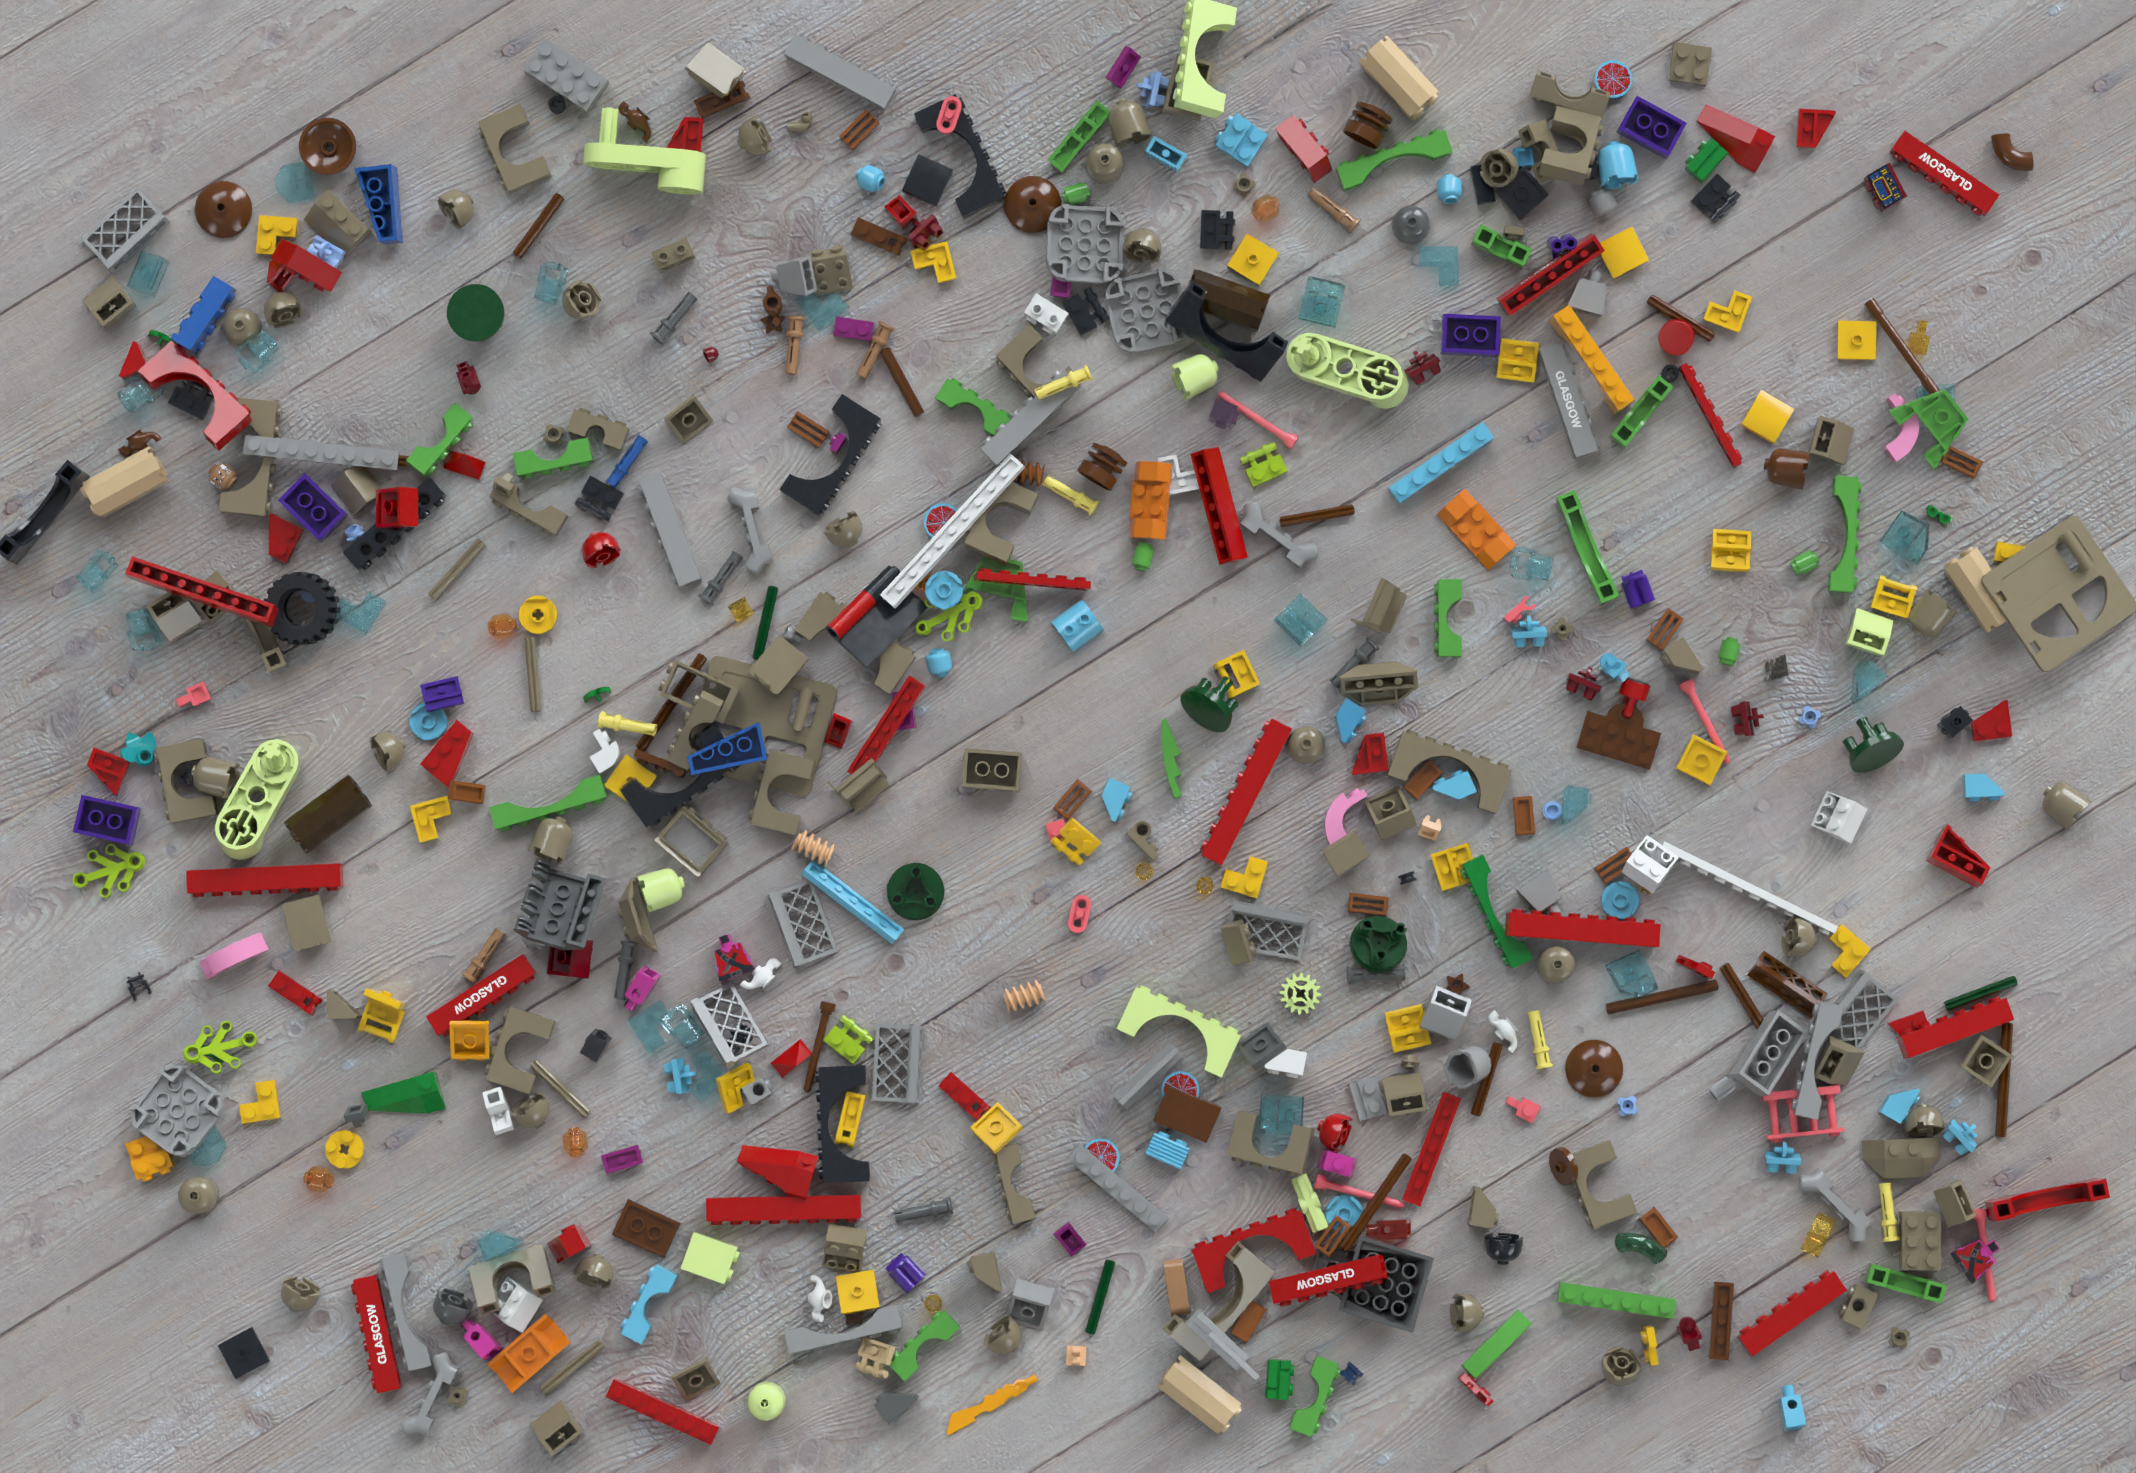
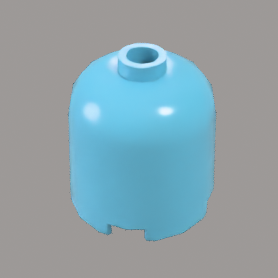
(1616, 165)

